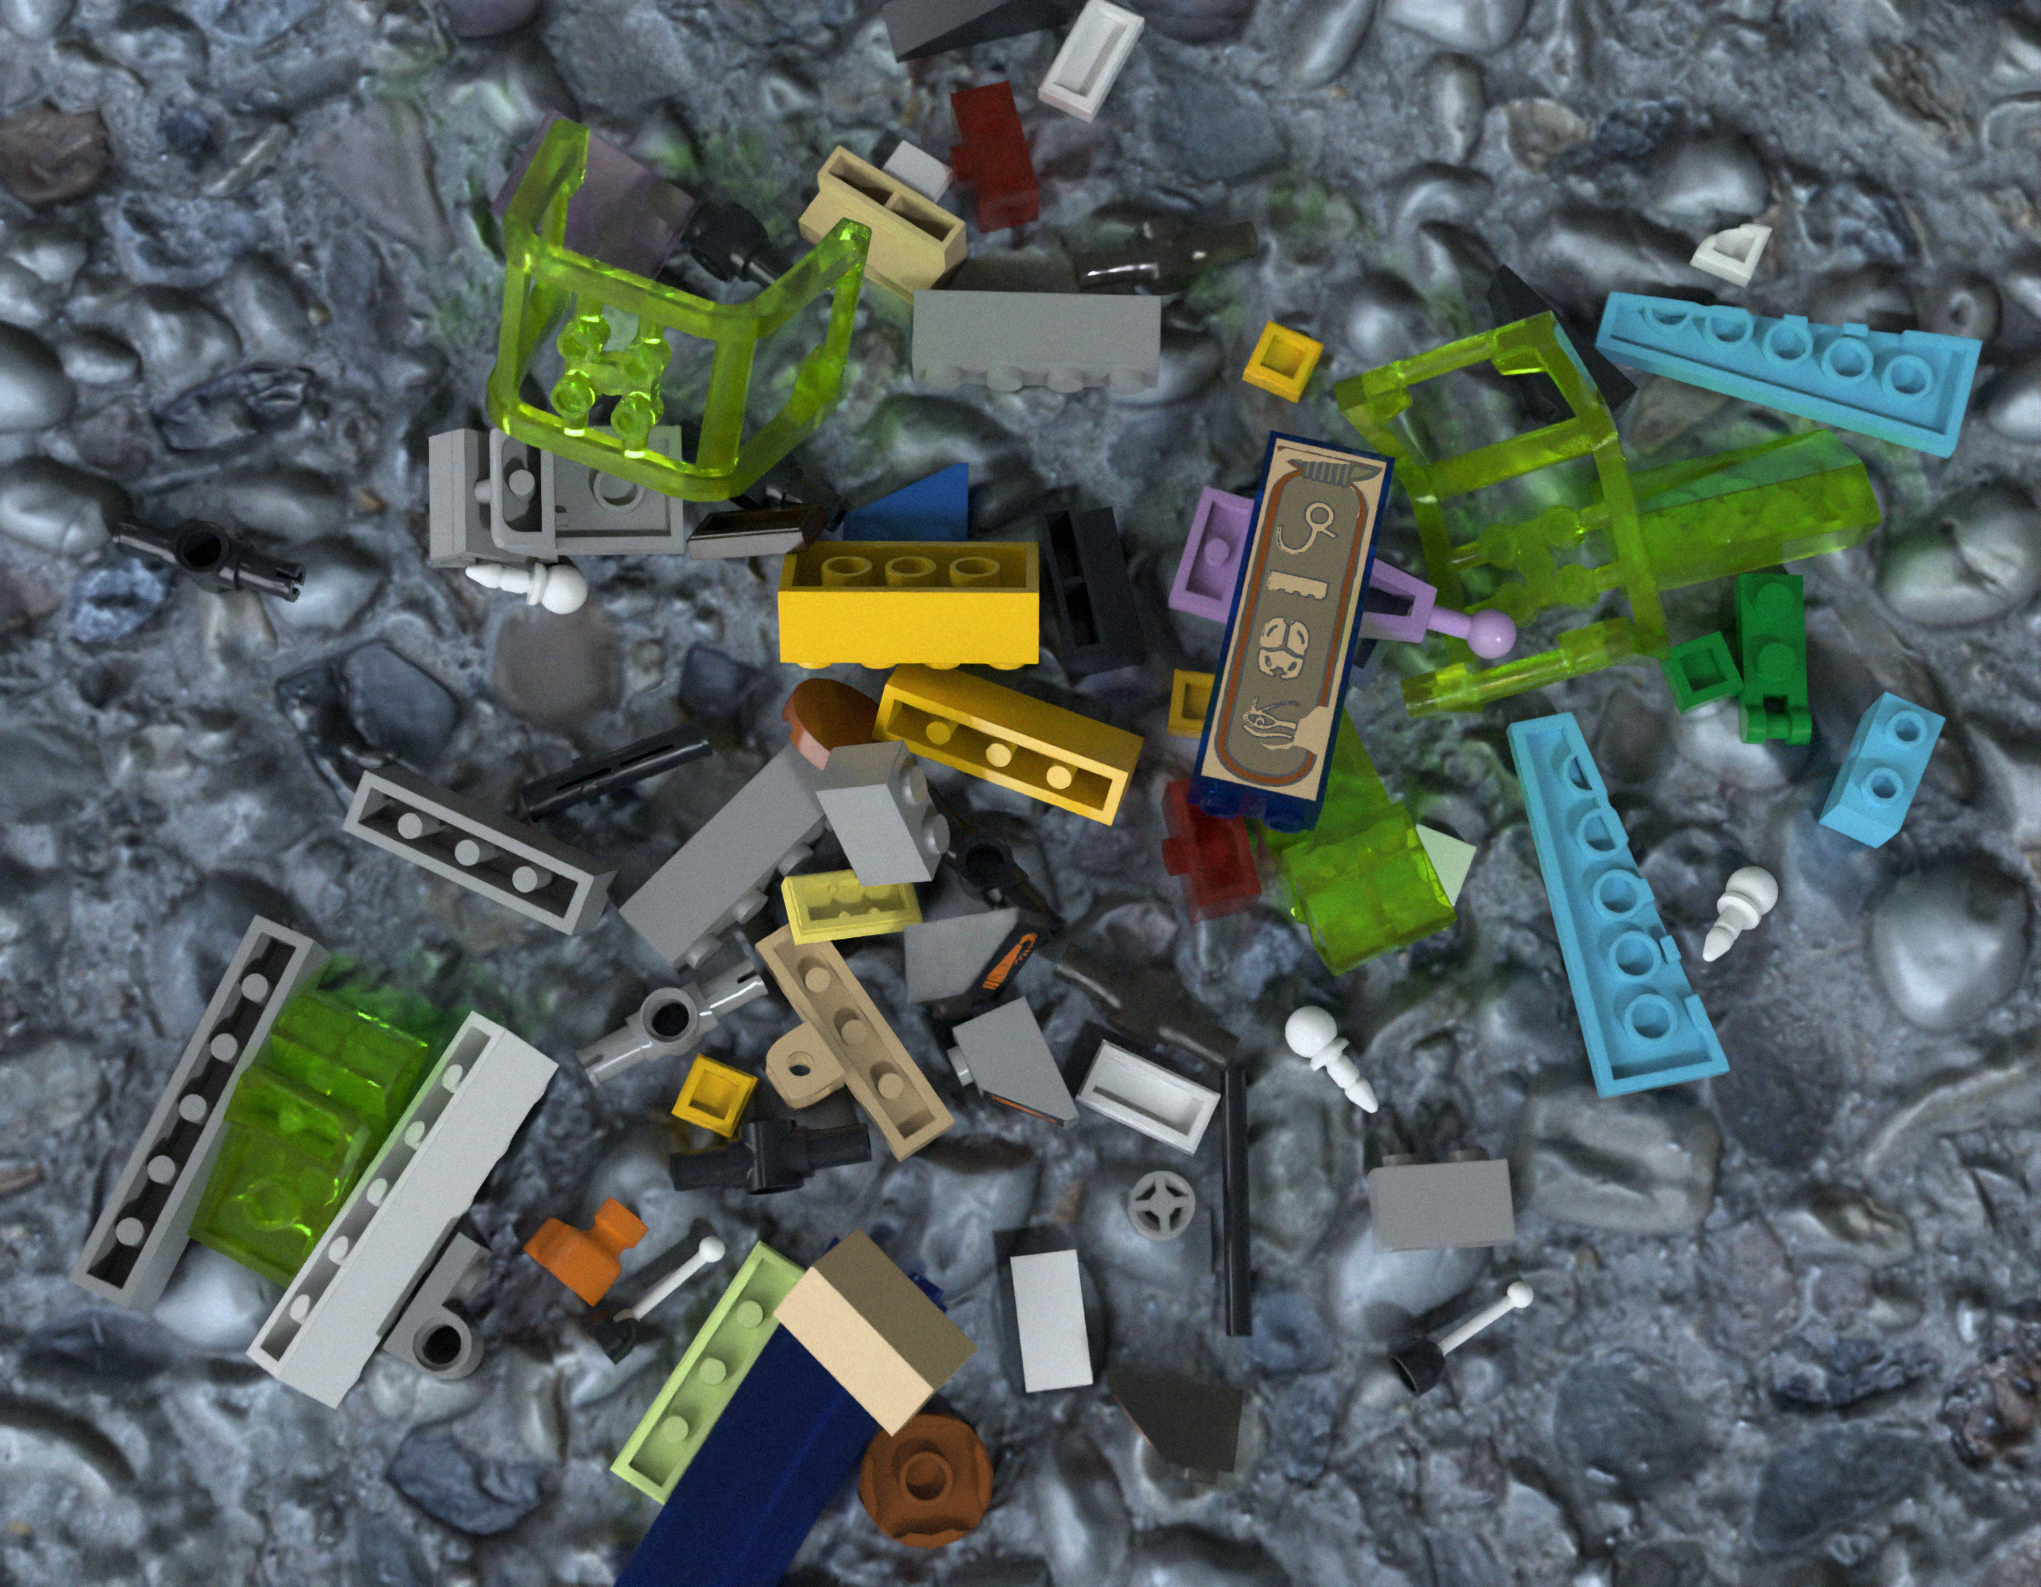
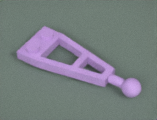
(1213, 559)

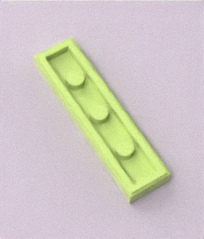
(708, 1375)

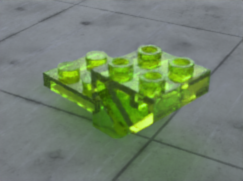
(1362, 871)
(305, 1132)

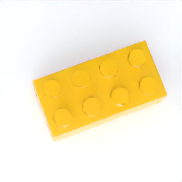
(910, 604)

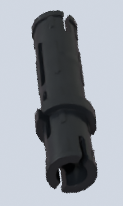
(546, 794)

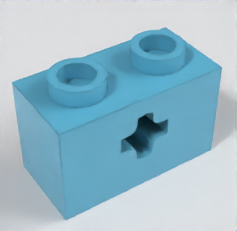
(1881, 770)

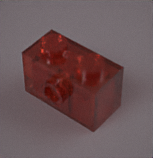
(993, 157)
(1209, 857)

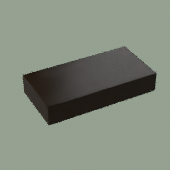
(757, 532)

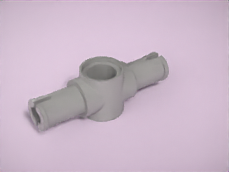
(640, 1037)

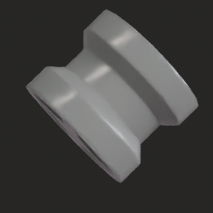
(1170, 1193)

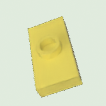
(838, 907)

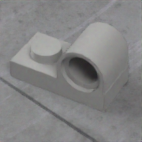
(456, 1277)

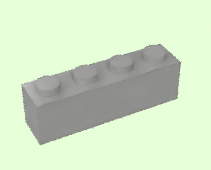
(1036, 340)
(481, 849)
(731, 863)

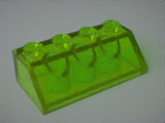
(1750, 508)

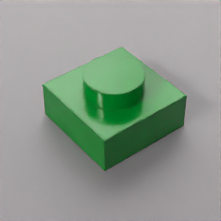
(1701, 673)

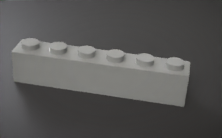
(171, 1166)

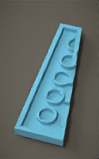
(1854, 378)
(1621, 965)

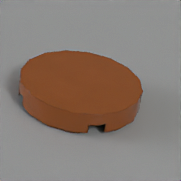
(828, 716)
(927, 1481)

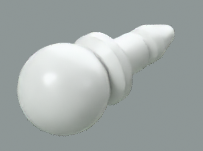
(558, 588)
(1748, 896)
(1314, 1035)

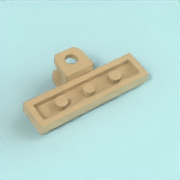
(848, 1044)

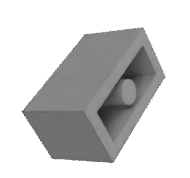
(883, 813)
(1440, 1203)

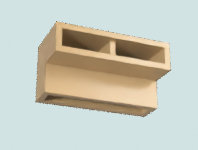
(911, 237)
(874, 1330)

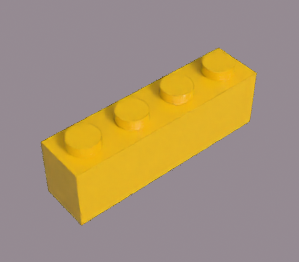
(1009, 739)

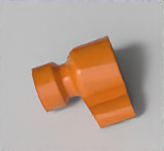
(587, 1258)

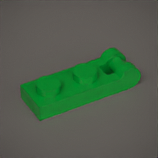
(1772, 658)

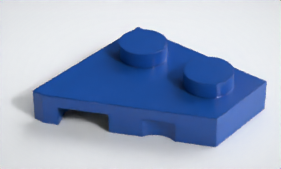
(920, 512)

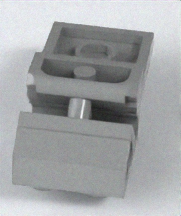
(528, 506)

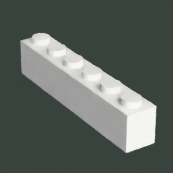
(402, 1211)

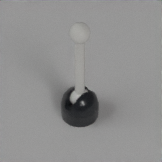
(618, 1328)
(1422, 1362)

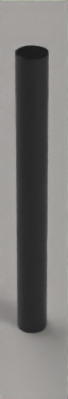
(1236, 1204)

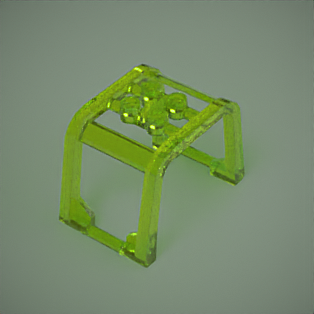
(1525, 346)
(636, 373)

